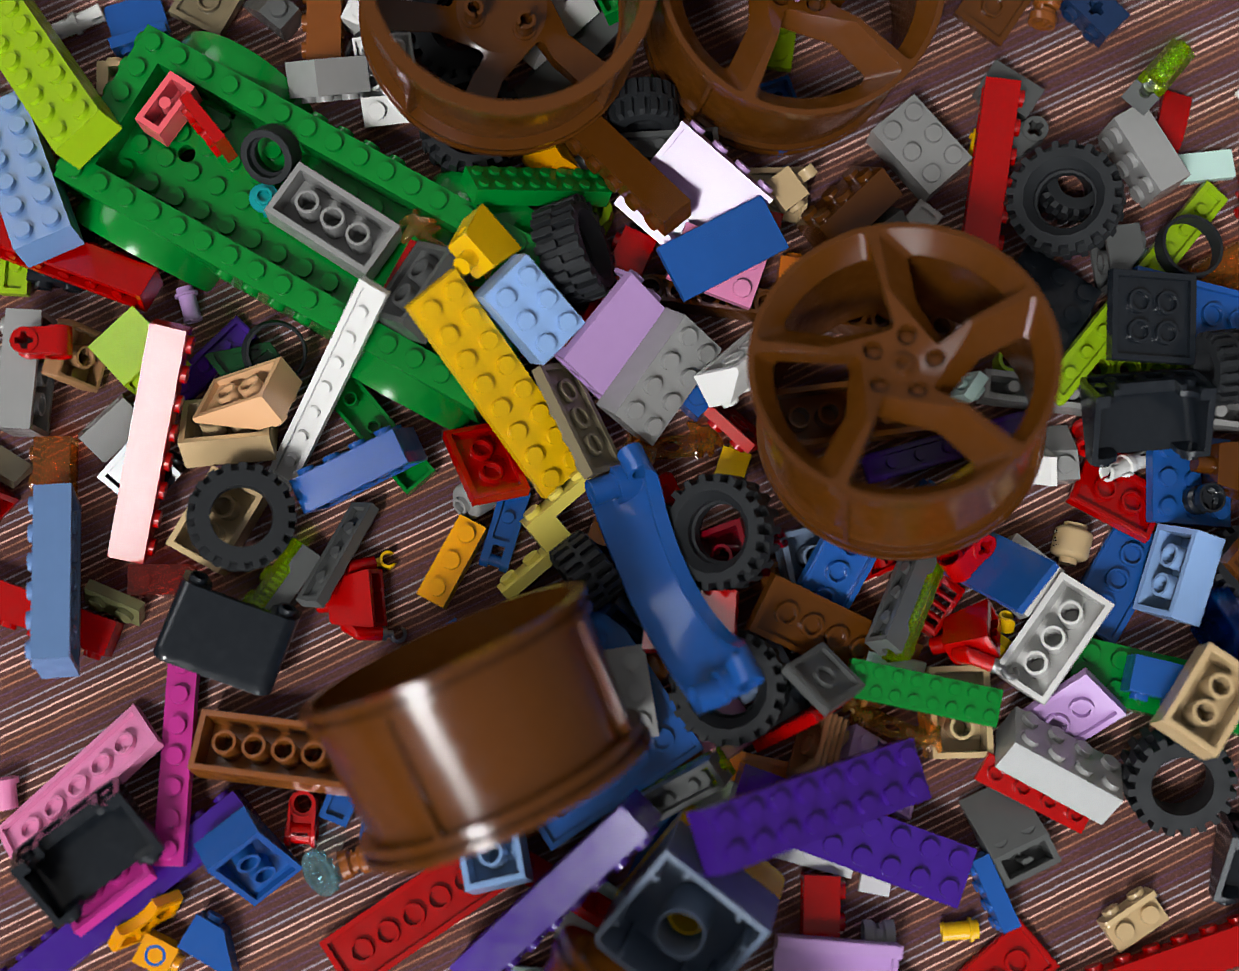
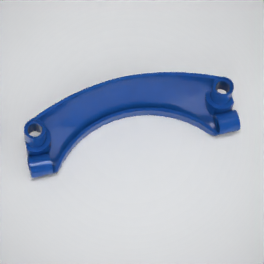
(687, 635)

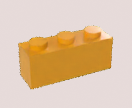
(452, 561)

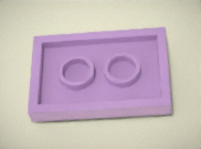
(1080, 706)

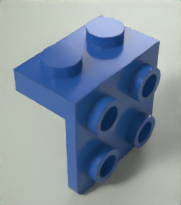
(130, 18)

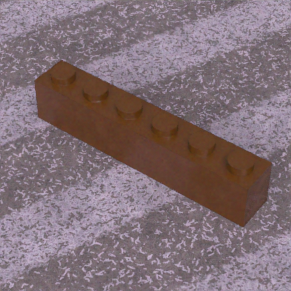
(631, 176)

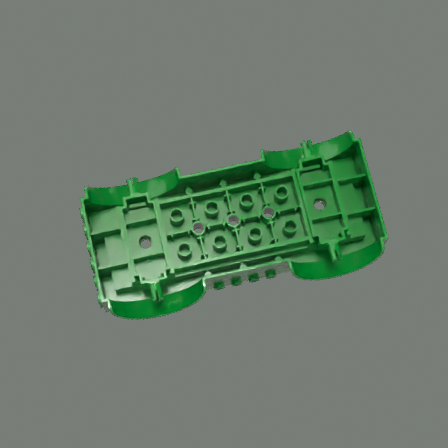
(203, 229)

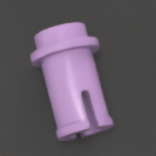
(188, 304)

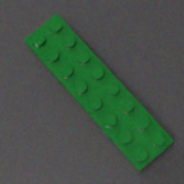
(532, 185)
(365, 417)
(927, 693)

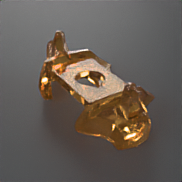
(423, 229)
(696, 443)
(870, 716)

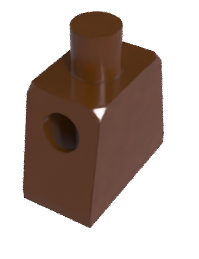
(1220, 467)

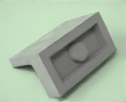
(109, 430)

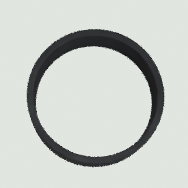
(1202, 225)

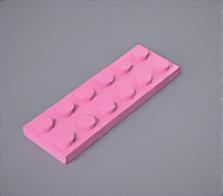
(112, 754)

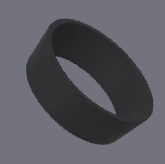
(247, 340)

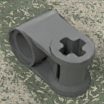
(1025, 142)

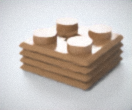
(84, 369)
(818, 744)

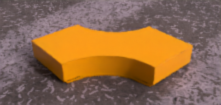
(152, 915)

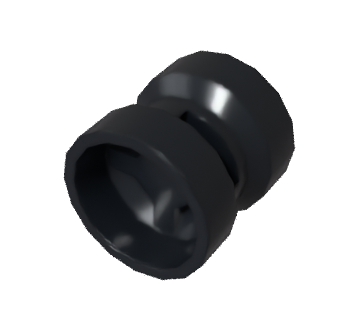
(1204, 498)

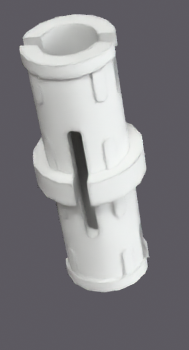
(78, 22)
(1124, 466)

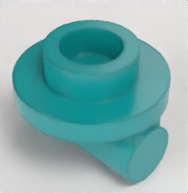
(261, 196)

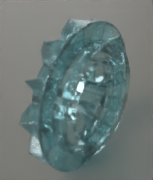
(322, 882)

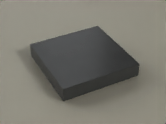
(823, 678)

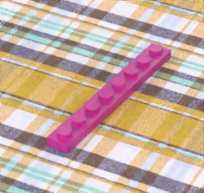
(174, 777)

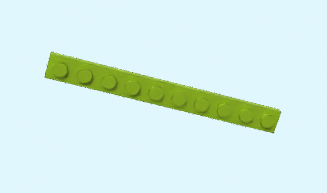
(1091, 342)

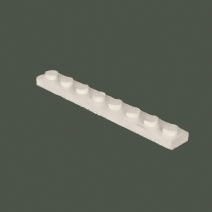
(329, 379)

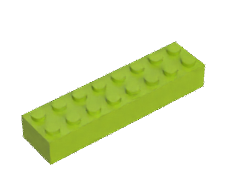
(52, 84)

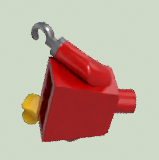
(360, 601)
(974, 637)

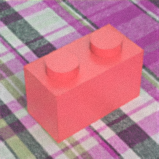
(162, 113)

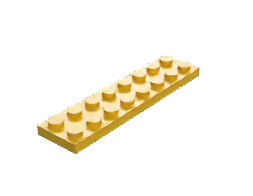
(493, 380)

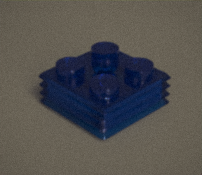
(1220, 622)

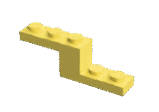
(547, 532)

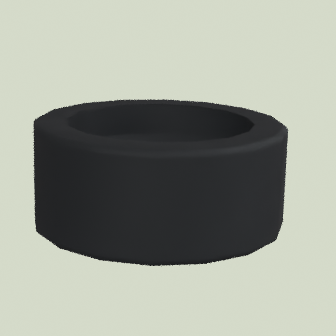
(253, 163)

